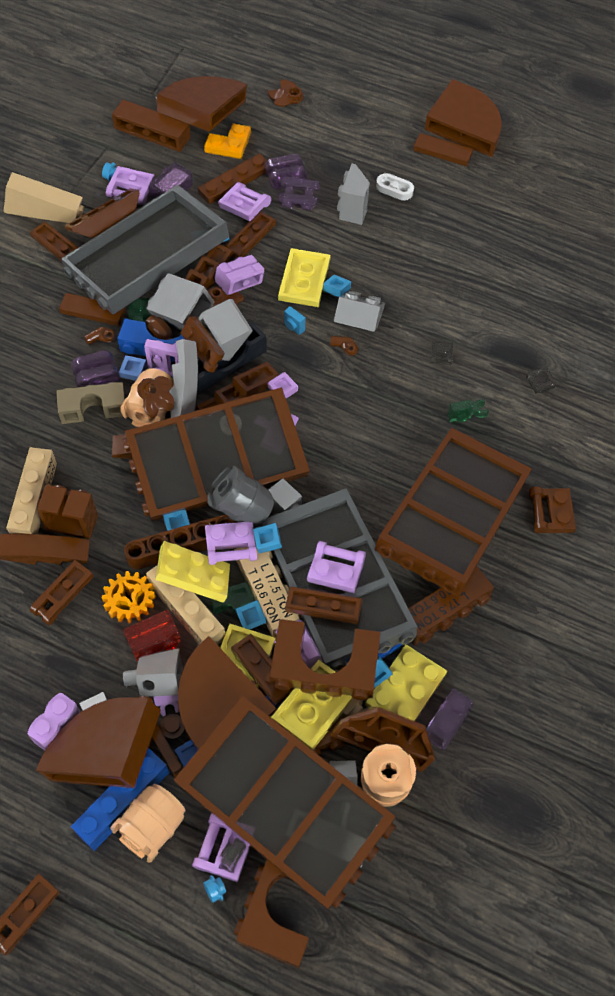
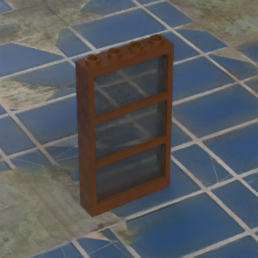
(188, 452)
(453, 511)
(286, 802)

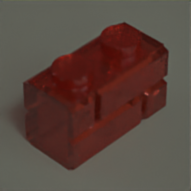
(152, 635)

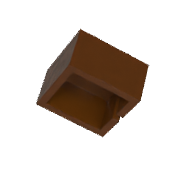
(68, 511)

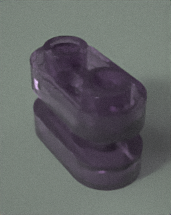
(285, 166)
(289, 199)
(95, 369)

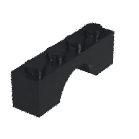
(251, 348)

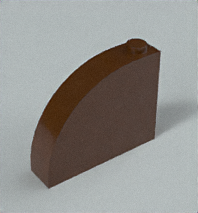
(202, 100)
(466, 118)
(210, 689)
(102, 744)

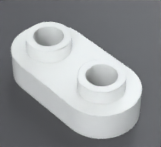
(395, 186)

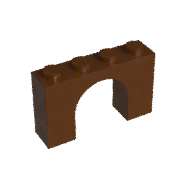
(354, 679)
(258, 929)

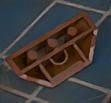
(105, 215)
(379, 727)

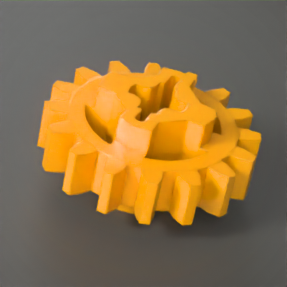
(138, 591)

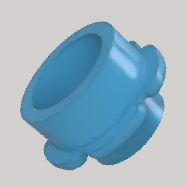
(108, 170)
(214, 888)

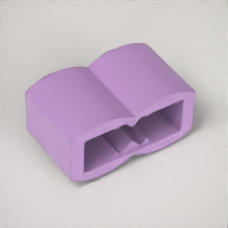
(56, 716)

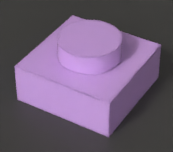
(284, 381)

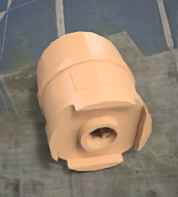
(133, 403)
(379, 787)
(149, 821)

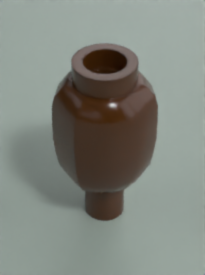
(158, 328)

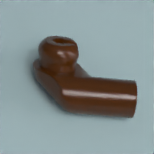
(100, 334)
(345, 343)

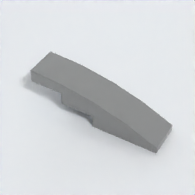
(185, 378)

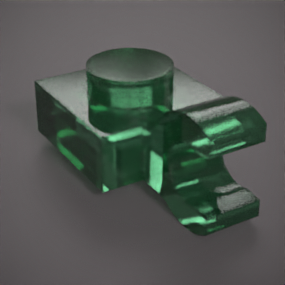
(138, 310)
(463, 410)
(237, 596)

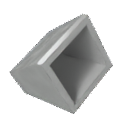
(178, 300)

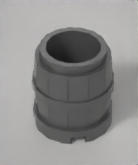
(241, 497)

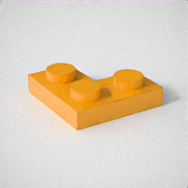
(229, 146)

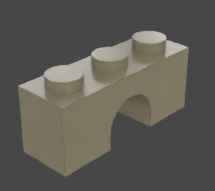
(74, 401)

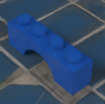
(134, 336)
(96, 821)

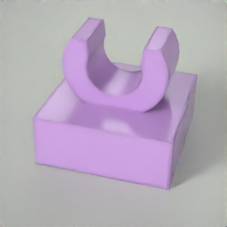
(163, 701)

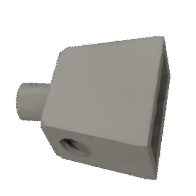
(156, 674)

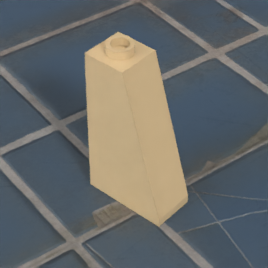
(40, 200)

